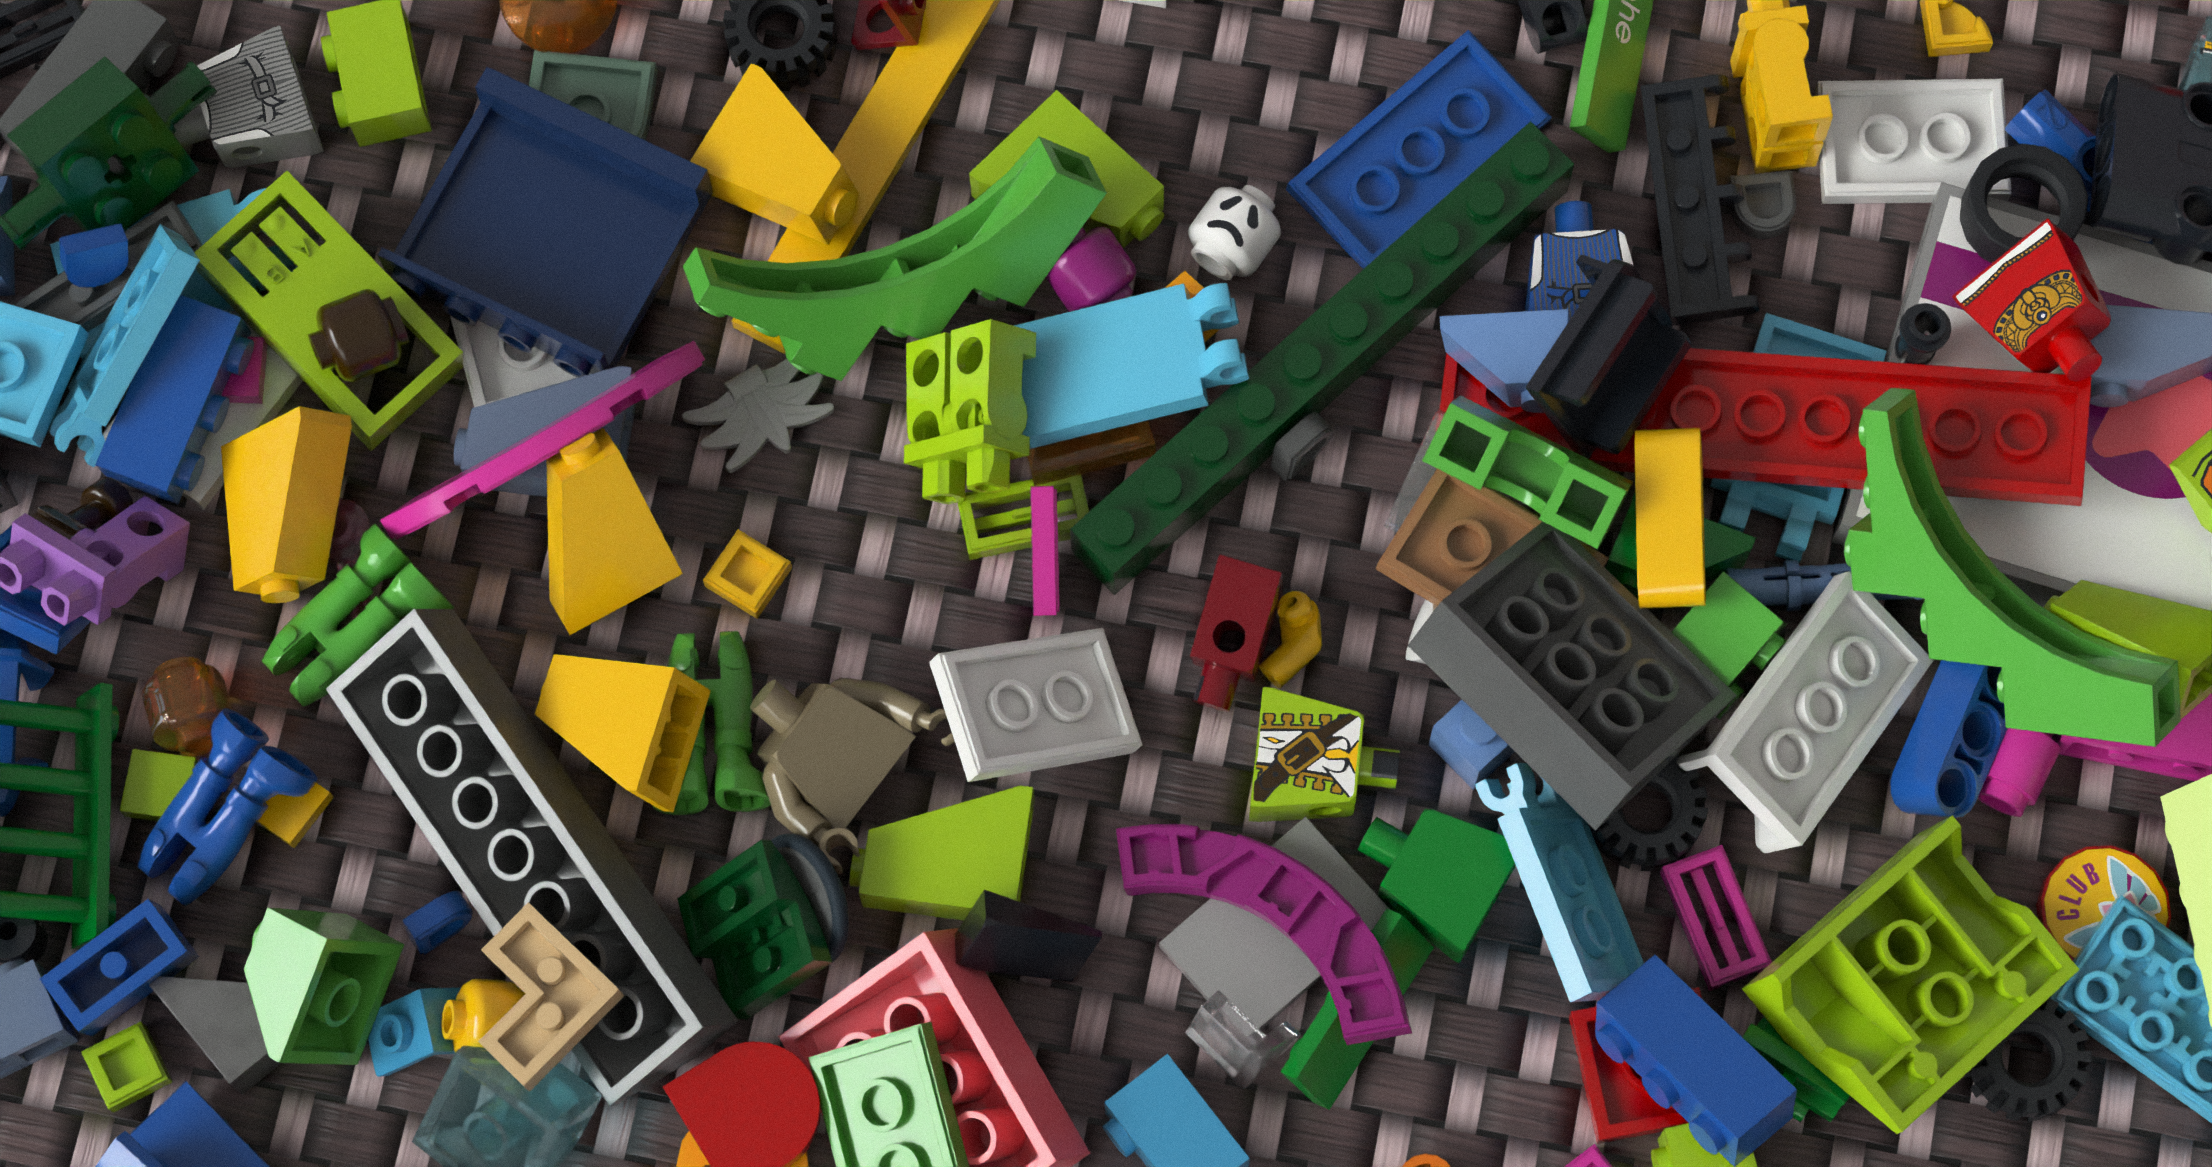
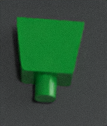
(1441, 876)

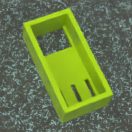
(321, 277)

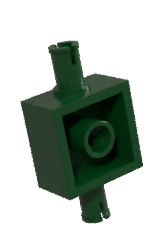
(104, 151)

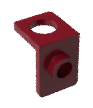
(905, 14)

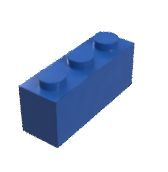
(176, 400)
(1693, 1061)

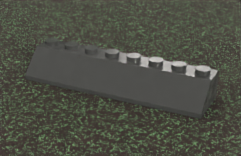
(526, 835)

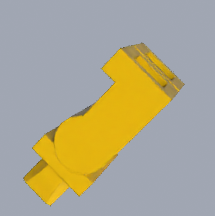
(1779, 113)

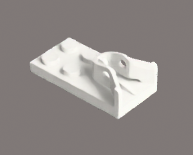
(1814, 713)

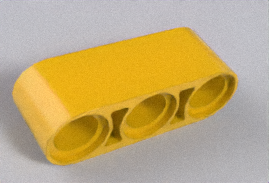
(1670, 518)

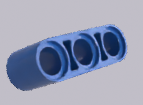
(1950, 742)

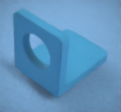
(410, 1030)

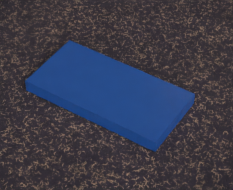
(1415, 149)

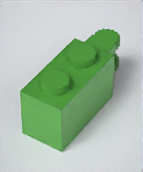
(1731, 633)

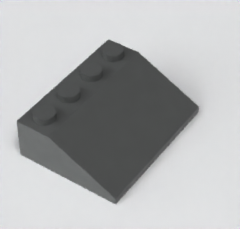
(1571, 671)

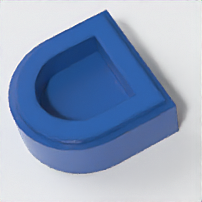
(94, 255)
(437, 921)

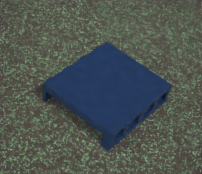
(549, 227)

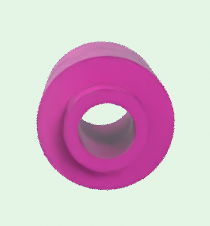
(2019, 771)

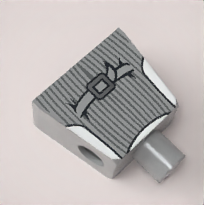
(257, 105)

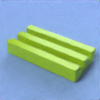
(1017, 539)

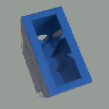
(1553, 273)

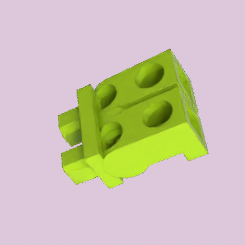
(967, 408)

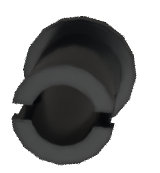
(1913, 329)

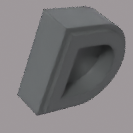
(1766, 205)
(1301, 445)

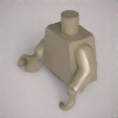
(834, 752)

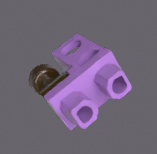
(88, 569)

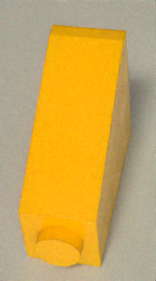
(774, 162)
(284, 501)
(600, 534)
(627, 720)

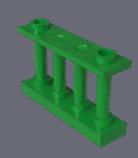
(95, 728)

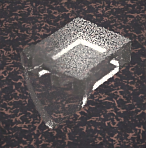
(1236, 1041)

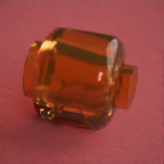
(183, 703)

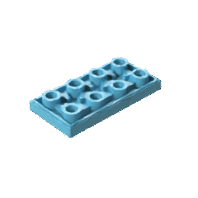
(2145, 1002)

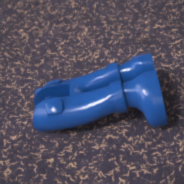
(218, 842)

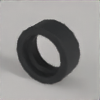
(2023, 162)

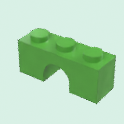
(1509, 458)

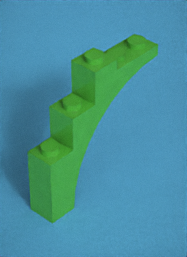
(914, 286)
(1973, 614)

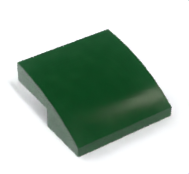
(754, 929)

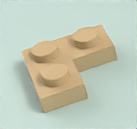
(560, 1001)

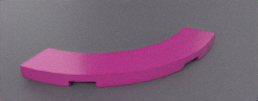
(544, 442)

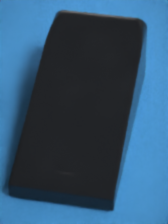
(1022, 940)

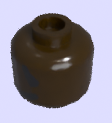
(358, 335)

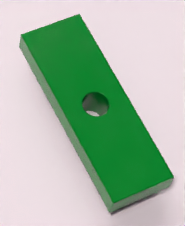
(1321, 1058)

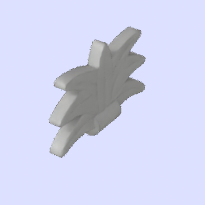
(760, 410)

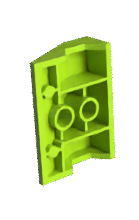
(1911, 979)

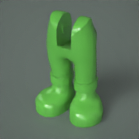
(318, 620)
(737, 781)

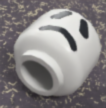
(1234, 232)

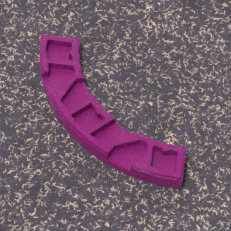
(1288, 898)

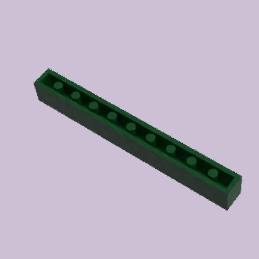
(1321, 358)

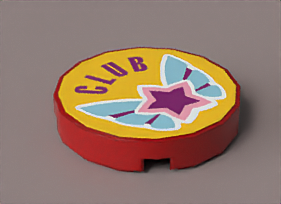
(2085, 887)

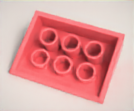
(995, 1083)

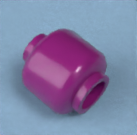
(1092, 270)

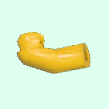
(1299, 635)

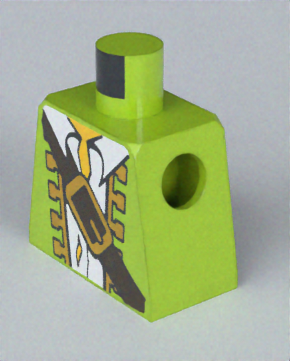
(1312, 760)

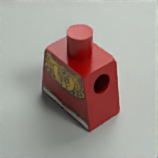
(2041, 304)

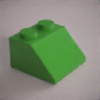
(318, 984)

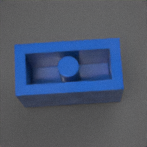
(118, 966)

